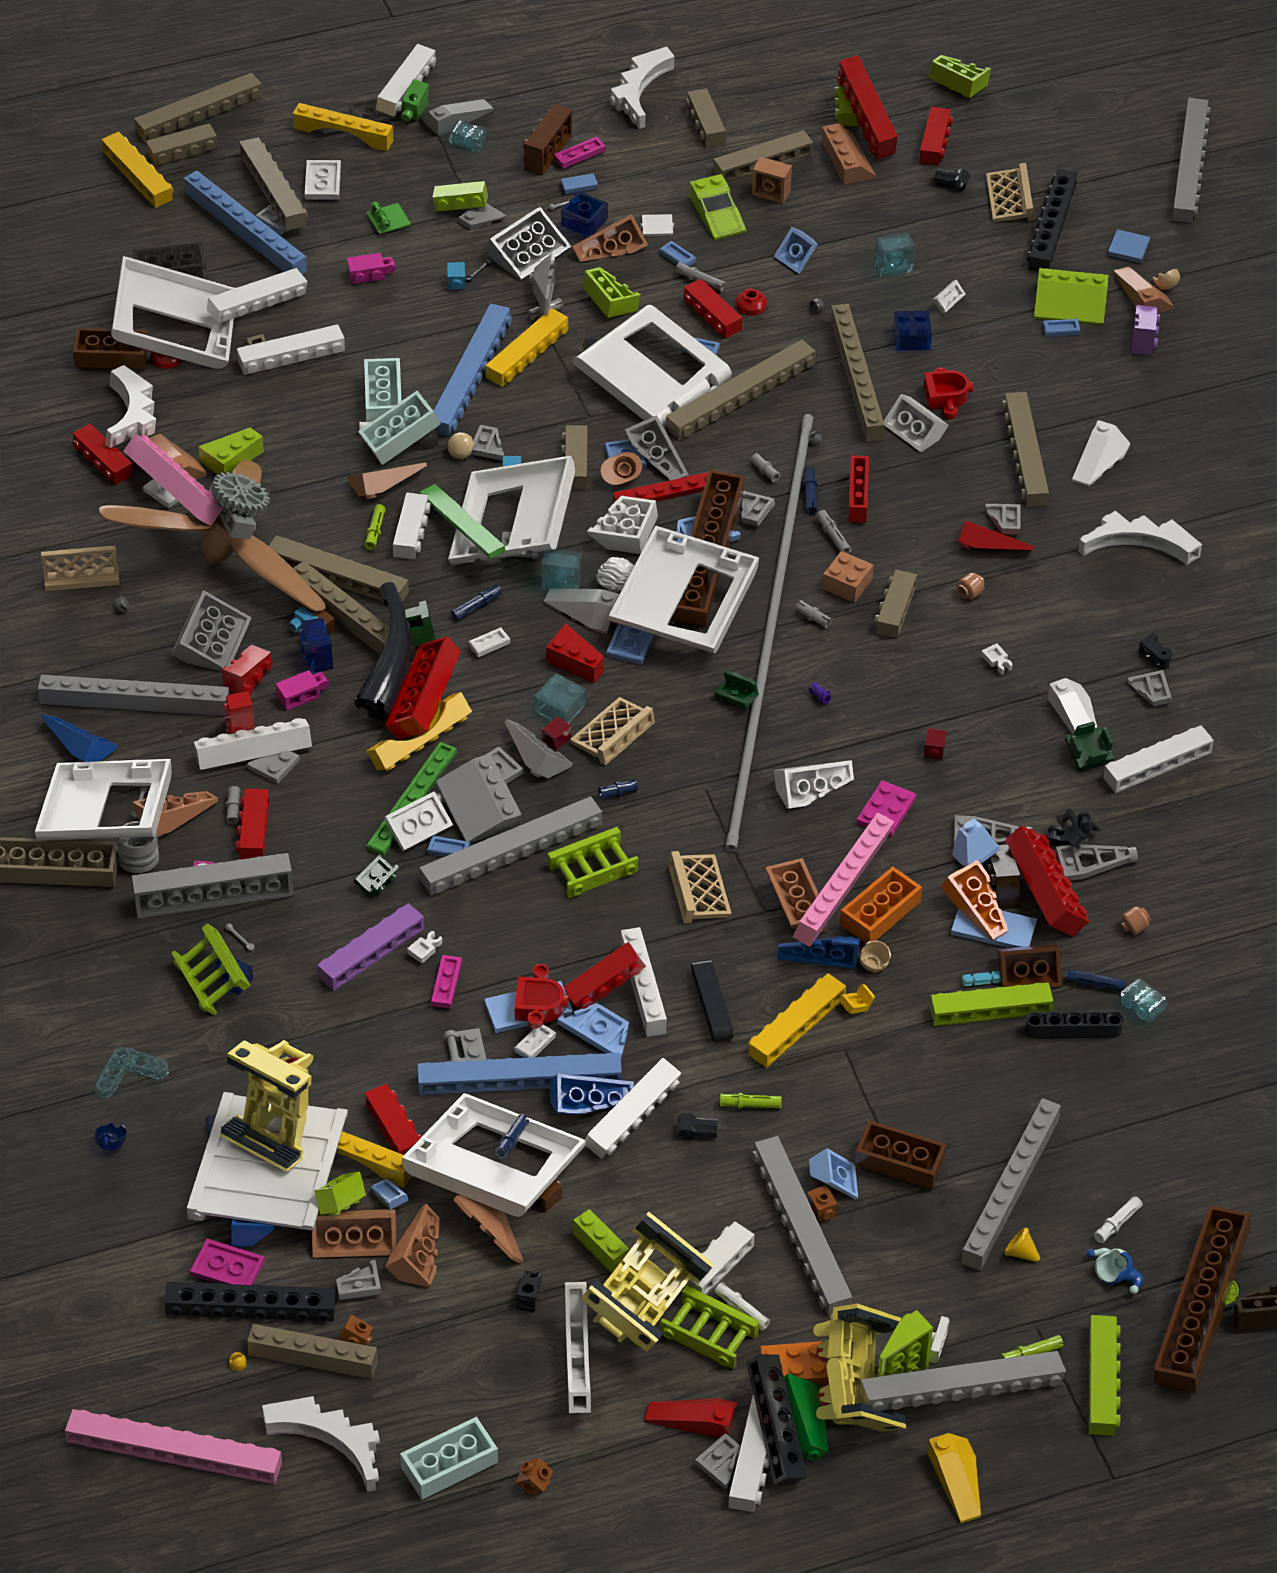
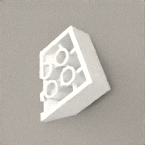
(626, 525)

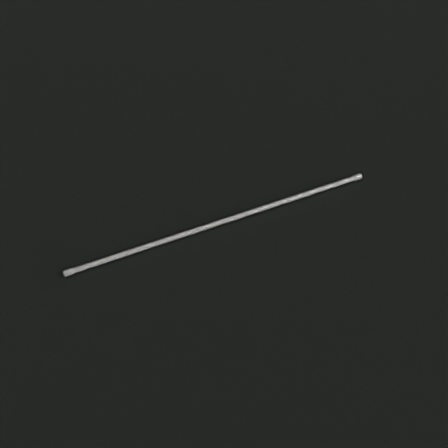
(733, 835)

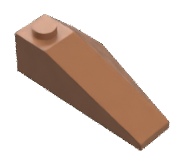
(414, 1254)

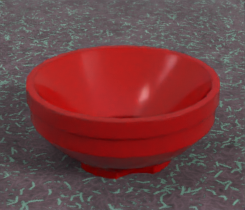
(748, 305)
(164, 361)

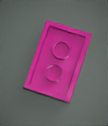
(888, 801)
(226, 1264)

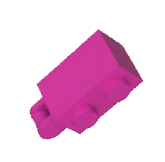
(369, 268)
(300, 689)

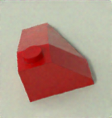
(981, 537)
(701, 1416)

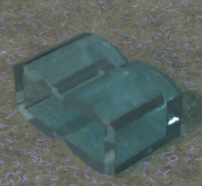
(468, 135)
(1143, 1000)

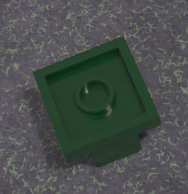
(420, 624)
(1090, 746)

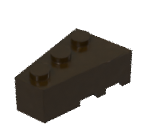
(1004, 878)
(1256, 1309)

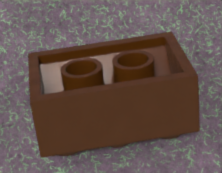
(1030, 965)

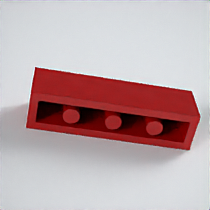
(935, 136)
(713, 308)
(107, 460)
(858, 489)
(254, 823)
(605, 976)
(391, 1119)

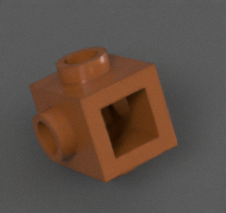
(356, 1331)
(534, 1476)

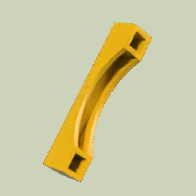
(311, 118)
(448, 712)
(377, 1158)

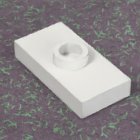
(949, 296)
(156, 491)
(489, 642)
(535, 1042)
(938, 1339)

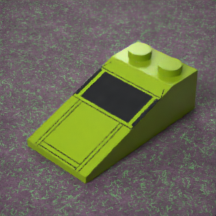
(716, 207)

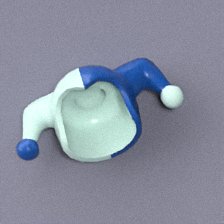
(1116, 1266)

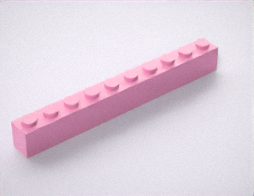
(174, 478)
(843, 879)
(173, 1446)

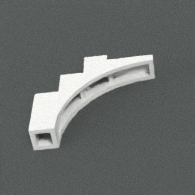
(633, 82)
(137, 397)
(1142, 532)
(577, 1348)
(305, 1419)

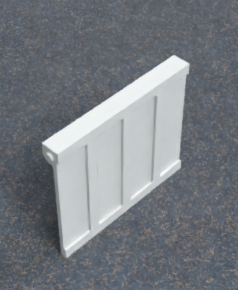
(248, 1188)

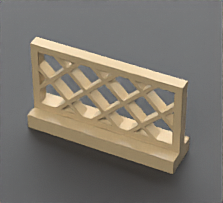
(1023, 193)
(80, 576)
(622, 736)
(682, 885)

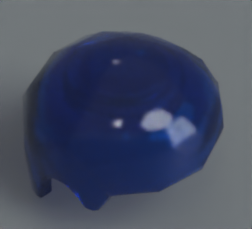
(110, 1136)

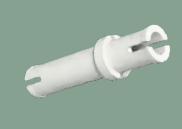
(1113, 1224)
(735, 1301)

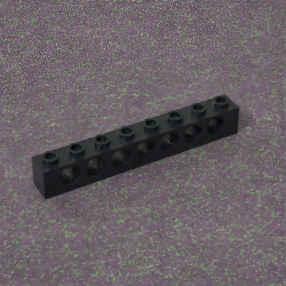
(1052, 219)
(265, 1301)

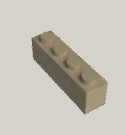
(706, 117)
(182, 144)
(576, 448)
(895, 603)

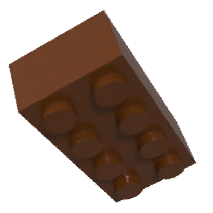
(547, 139)
(100, 350)
(900, 1154)

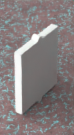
(657, 225)

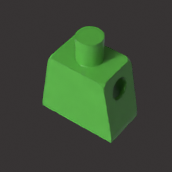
(412, 106)

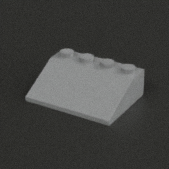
(526, 244)
(211, 633)
(479, 799)

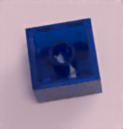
(584, 214)
(912, 330)
(316, 645)

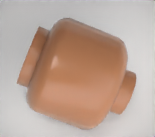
(970, 586)
(1135, 920)

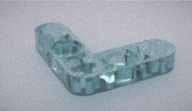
(128, 1063)

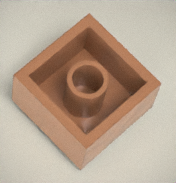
(771, 180)
(848, 576)

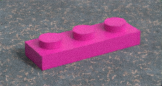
(579, 152)
(446, 981)

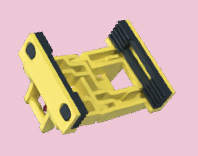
(285, 1087)
(619, 1312)
(839, 1398)

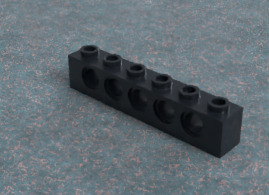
(776, 1419)

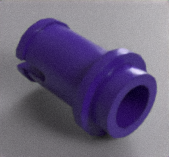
(824, 696)

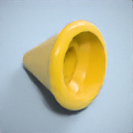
(1022, 1247)

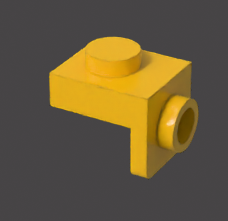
(857, 1001)

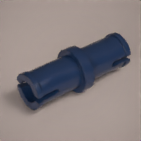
(618, 788)

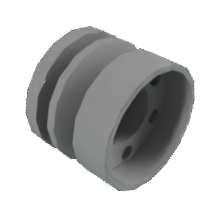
(138, 853)

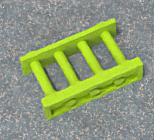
(592, 846)
(228, 966)
(710, 1309)

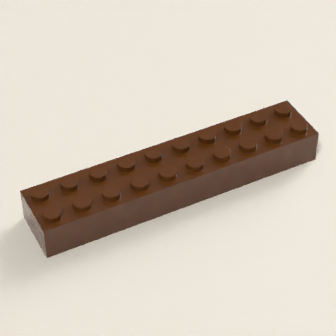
(715, 525)
(1202, 1299)

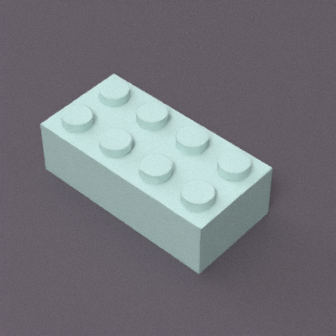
(381, 386)
(399, 427)
(449, 1458)

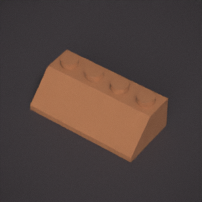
(846, 154)
(794, 889)
(355, 1233)

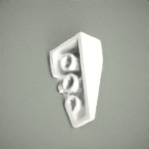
(1101, 452)
(1071, 703)
(806, 783)

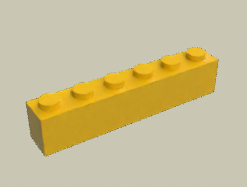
(137, 169)
(526, 347)
(796, 1020)

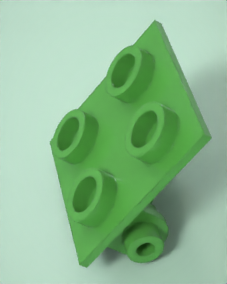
(387, 218)

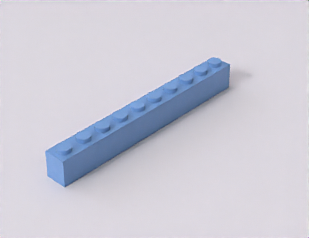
(244, 223)
(471, 367)
(512, 1073)

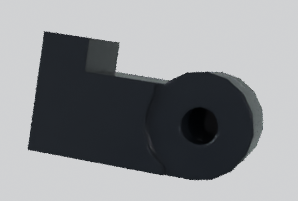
(1155, 652)
(528, 1291)

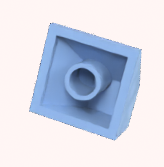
(796, 249)
(973, 844)
(834, 1172)

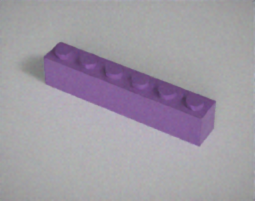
(370, 946)

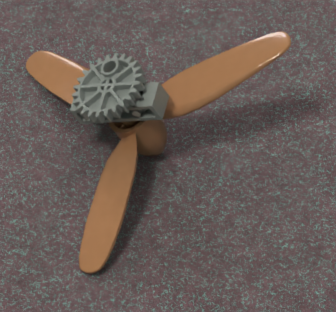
(232, 530)

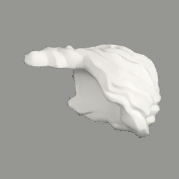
(614, 573)

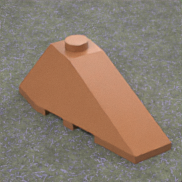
(614, 240)
(1141, 291)
(185, 460)
(378, 481)
(178, 810)
(493, 1223)

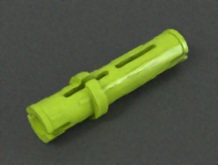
(373, 532)
(754, 1101)
(1039, 1347)

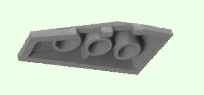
(444, 117)
(544, 281)
(654, 444)
(584, 605)
(537, 753)

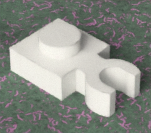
(996, 656)
(423, 949)

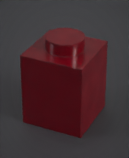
(556, 733)
(935, 743)

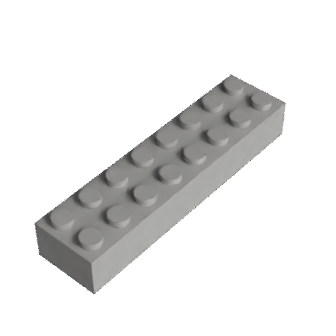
(212, 885)

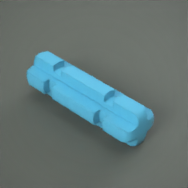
(981, 978)

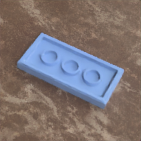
(1018, 935)
(502, 1011)

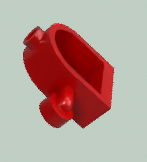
(946, 390)
(539, 998)

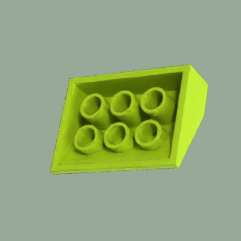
(1071, 296)
(907, 1347)

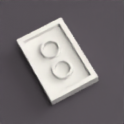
(322, 179)
(418, 821)

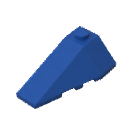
(79, 741)
(830, 951)
(585, 1094)
(248, 1233)

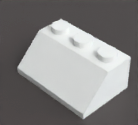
(915, 423)

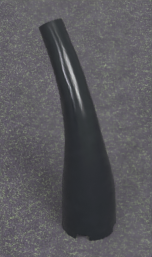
(387, 676)

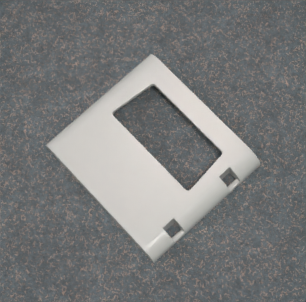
(174, 296)
(641, 382)
(539, 511)
(663, 577)
(79, 797)
(478, 1176)

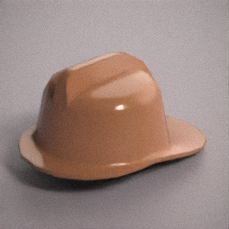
(621, 468)

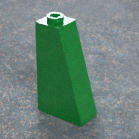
(809, 1428)

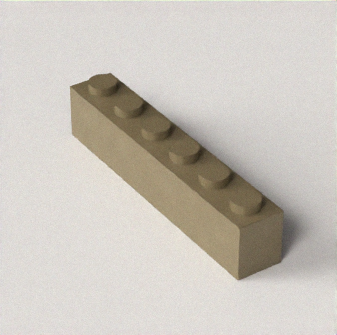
(781, 149)
(312, 1351)

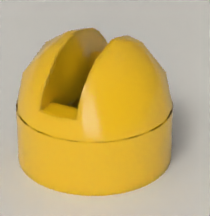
(237, 1361)

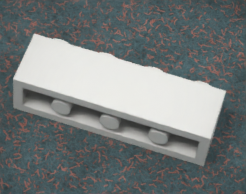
(411, 525)
(724, 1254)

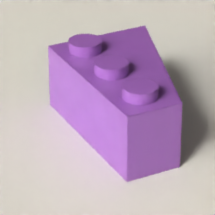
(1145, 330)

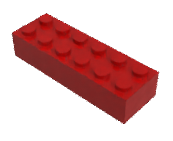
(867, 107)
(423, 688)
(1047, 880)

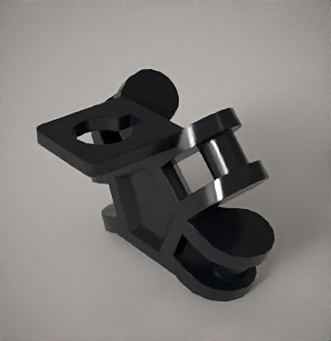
(1072, 834)

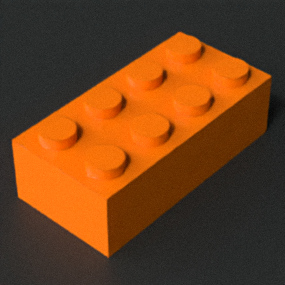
(881, 905)
(800, 1361)

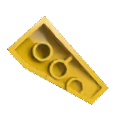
(957, 1471)

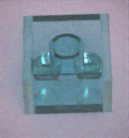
(894, 254)
(561, 569)
(560, 698)

